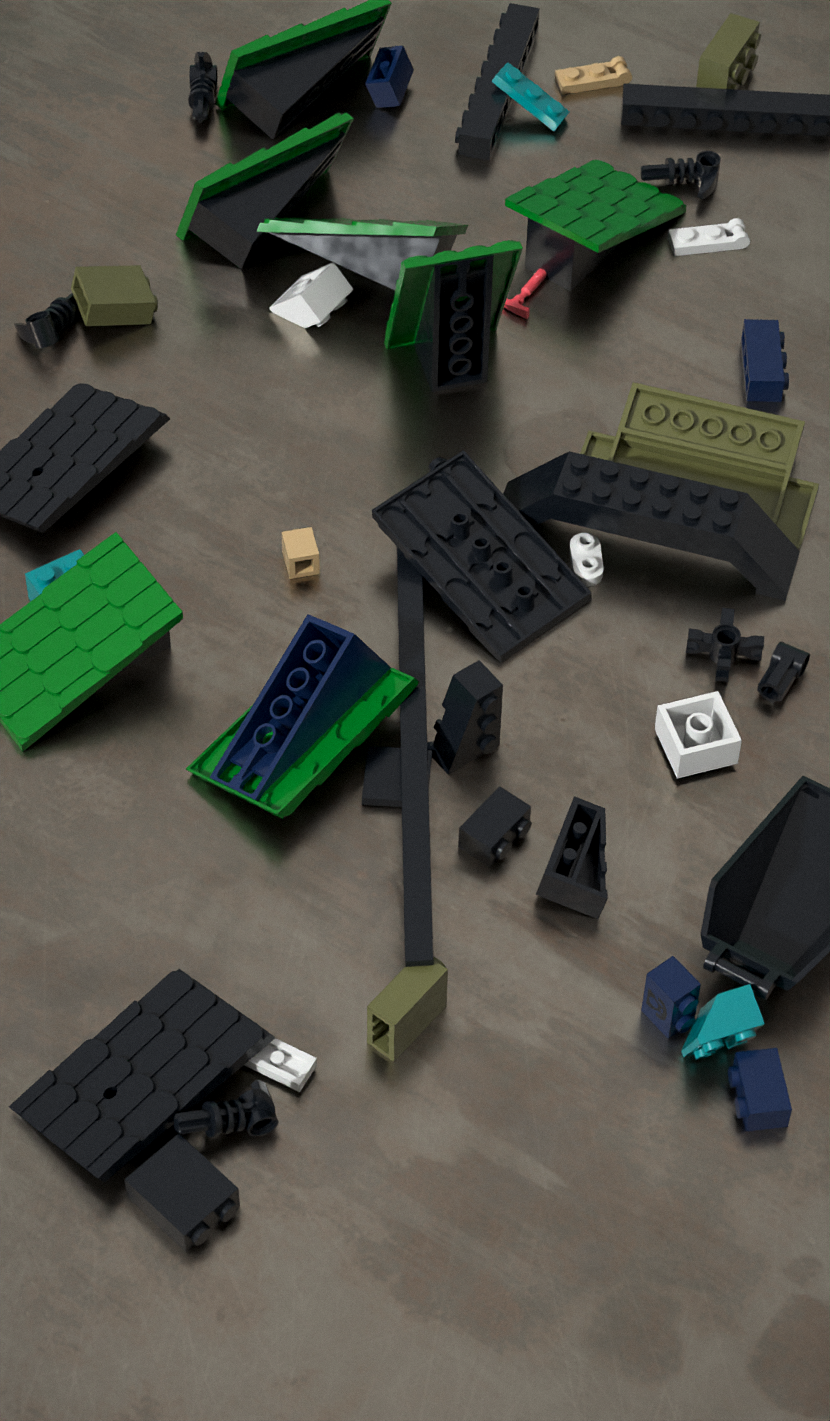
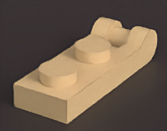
(593, 76)

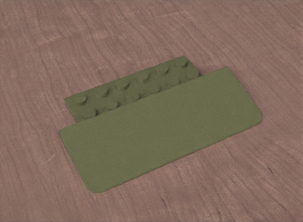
(716, 447)

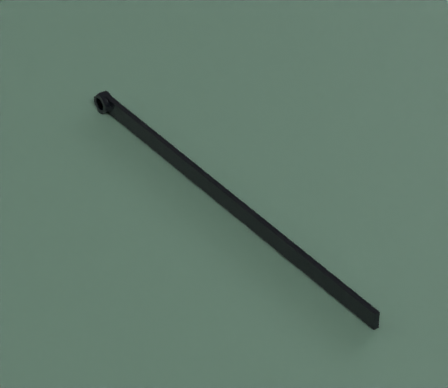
(414, 771)

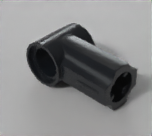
(784, 667)

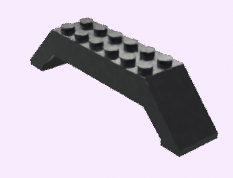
(659, 512)

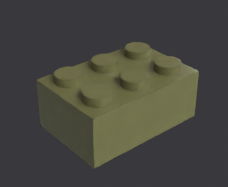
(730, 54)

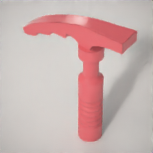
(515, 304)

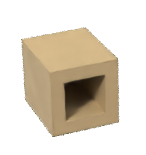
(300, 553)

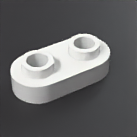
(586, 553)

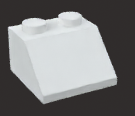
(313, 297)

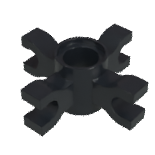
(725, 644)

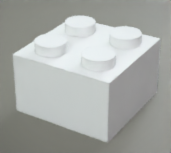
(697, 734)

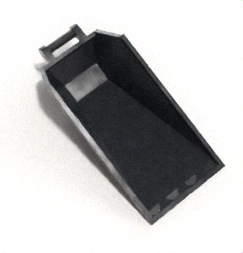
(772, 897)

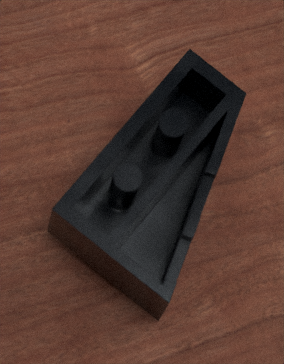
(470, 719)
(578, 861)

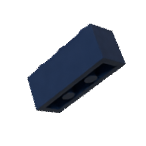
(764, 360)

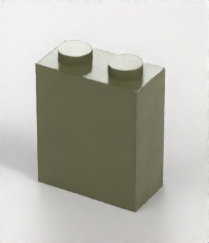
(113, 295)
(406, 1008)

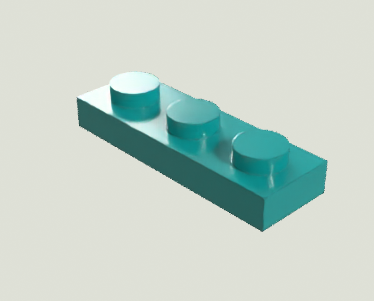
(530, 96)

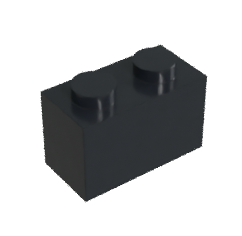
(495, 827)

